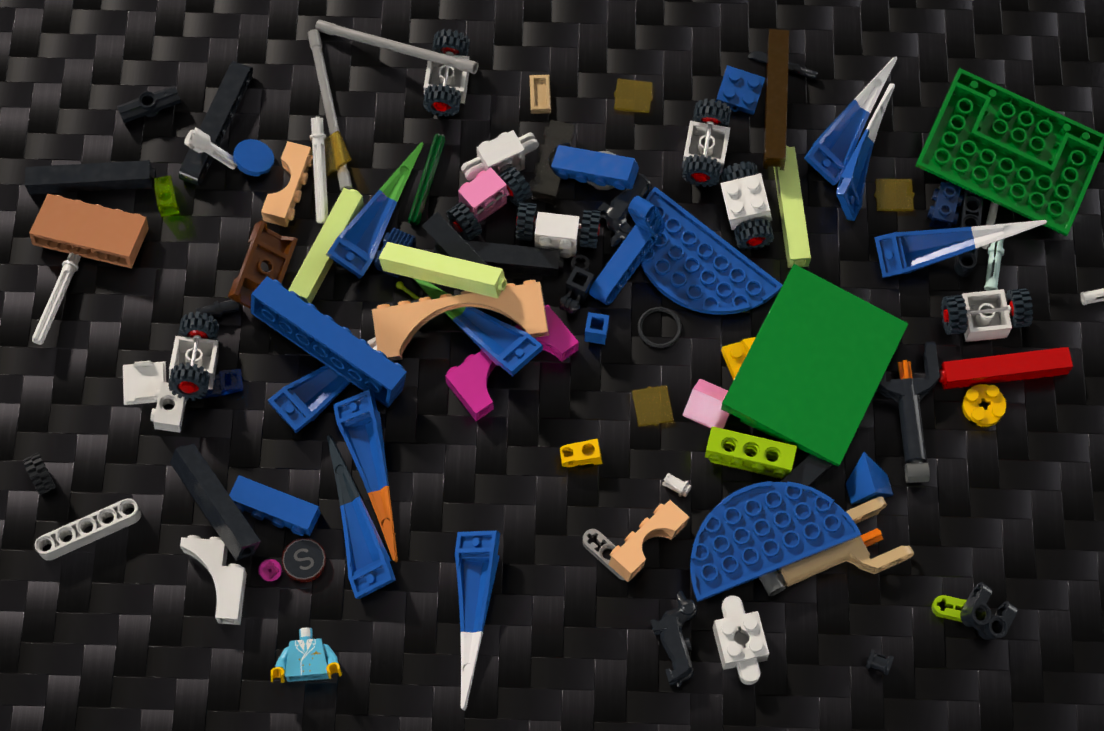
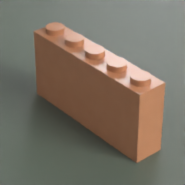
(89, 230)

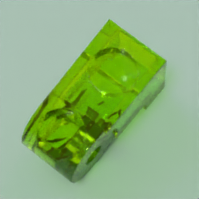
(166, 196)

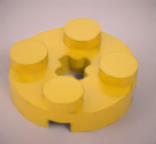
(977, 414)

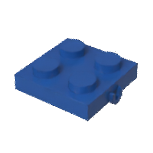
(740, 90)

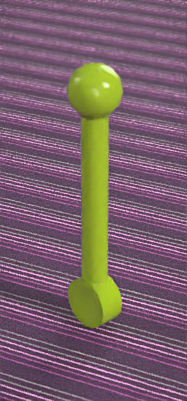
(399, 285)

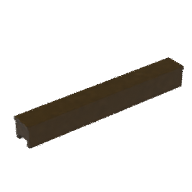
(776, 99)

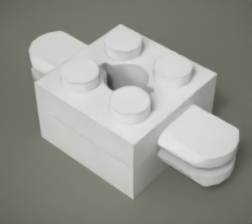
(500, 154)
(740, 640)

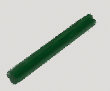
(426, 179)

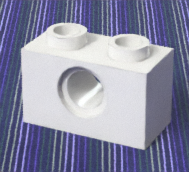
(171, 419)

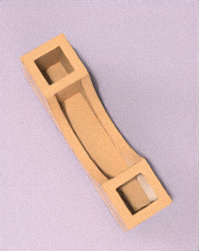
(280, 206)
(665, 523)

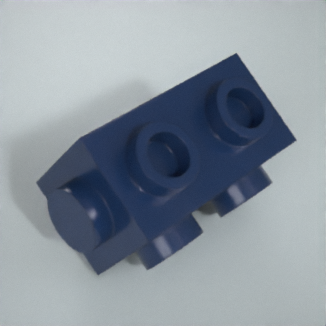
(946, 200)

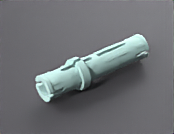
(992, 281)

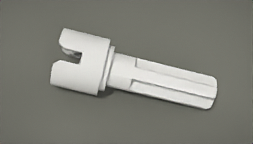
(201, 143)

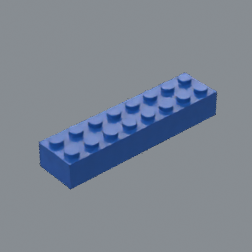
(327, 341)

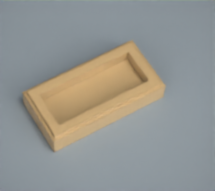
(540, 94)

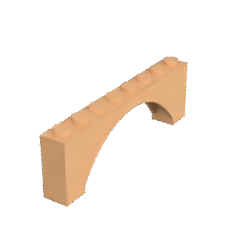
(399, 323)

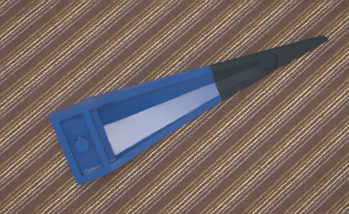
(366, 556)

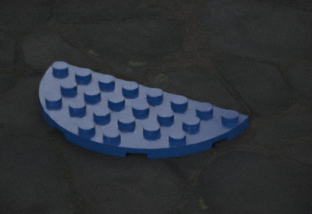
(700, 267)
(763, 532)

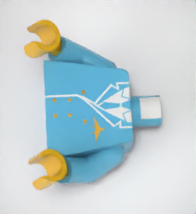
(306, 660)

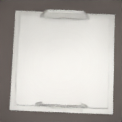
(142, 380)

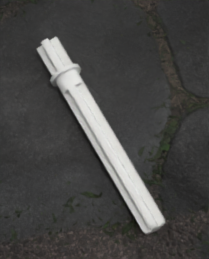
(319, 166)
(70, 266)

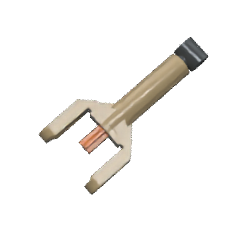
(851, 551)

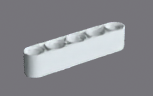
(77, 529)

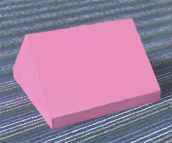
(705, 405)

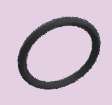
(663, 310)

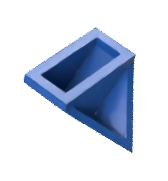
(867, 481)

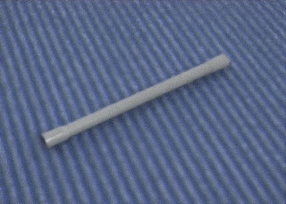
(316, 47)
(459, 63)

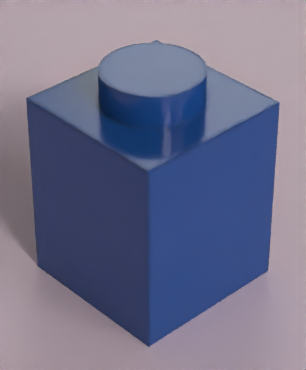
(596, 328)

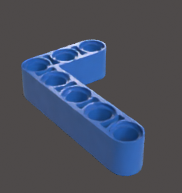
(631, 252)

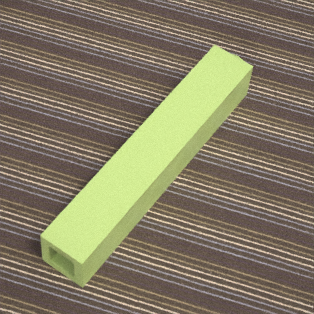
(792, 211)
(316, 262)
(443, 270)

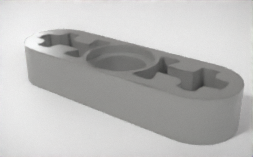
(593, 547)

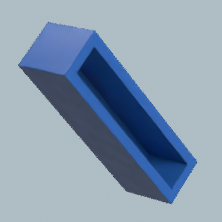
(595, 167)
(275, 506)

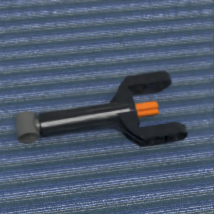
(908, 394)

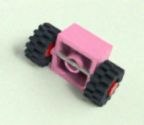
(484, 197)

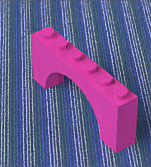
(471, 377)

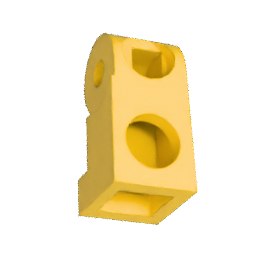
(581, 453)

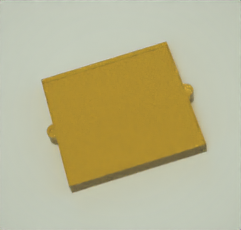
(633, 95)
(335, 153)
(894, 195)
(652, 405)

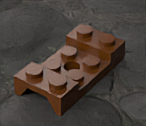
(264, 247)

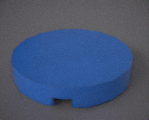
(253, 157)

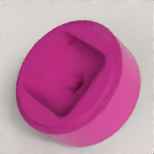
(270, 570)

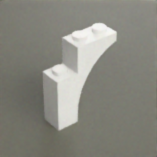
(228, 579)

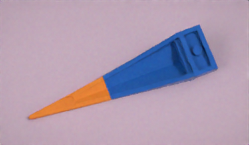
(362, 432)

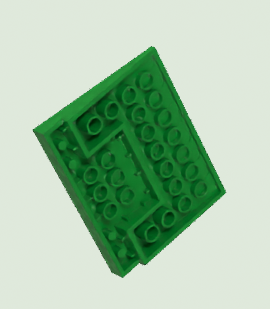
(1012, 151)
(814, 366)

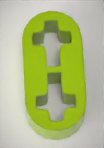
(948, 613)

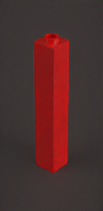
(1005, 368)

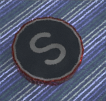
(304, 560)

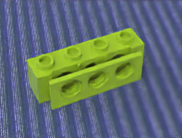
(758, 447)

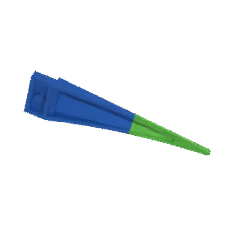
(361, 238)
(498, 340)

